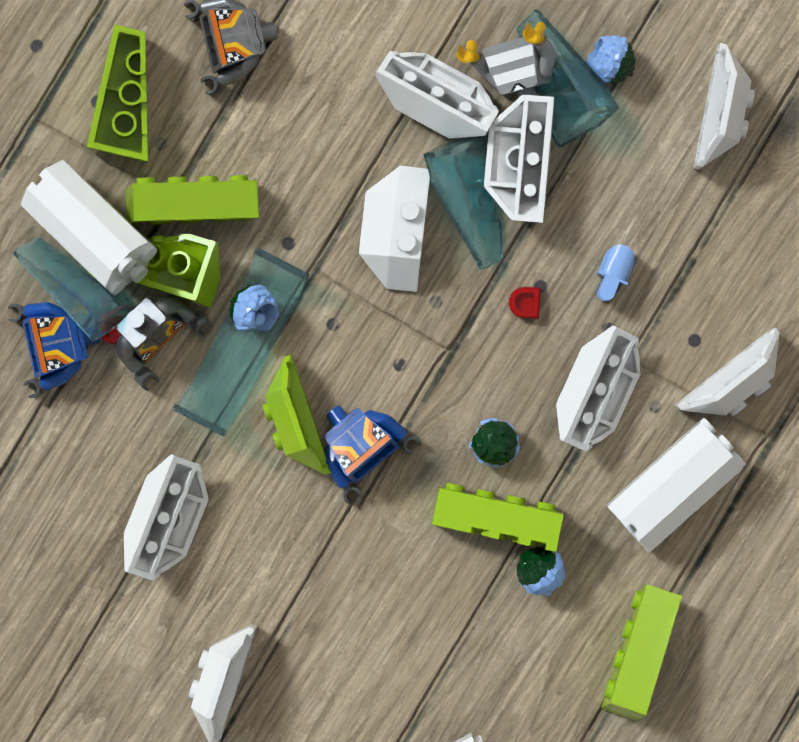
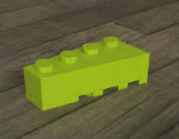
(121, 105)
(192, 200)
(498, 517)
(641, 653)

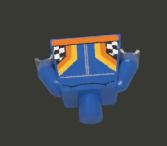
(53, 344)
(360, 444)

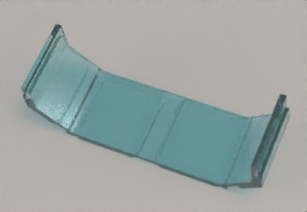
(238, 356)

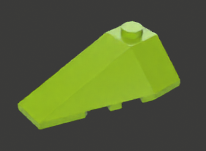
(184, 268)

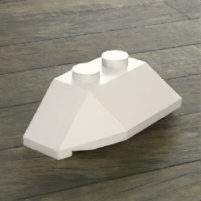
(436, 94)
(724, 108)
(520, 157)
(395, 227)
(736, 380)
(598, 388)
(164, 517)
(219, 681)

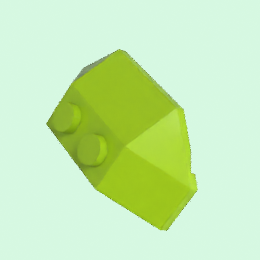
(293, 418)

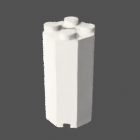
(88, 227)
(676, 485)

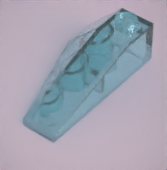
(578, 92)
(458, 178)
(75, 288)

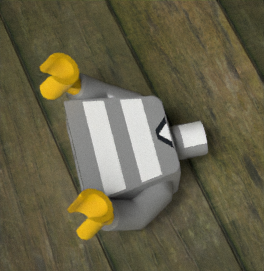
(514, 64)

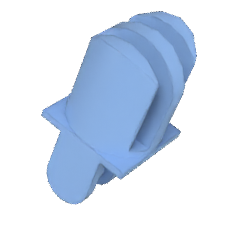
(615, 270)

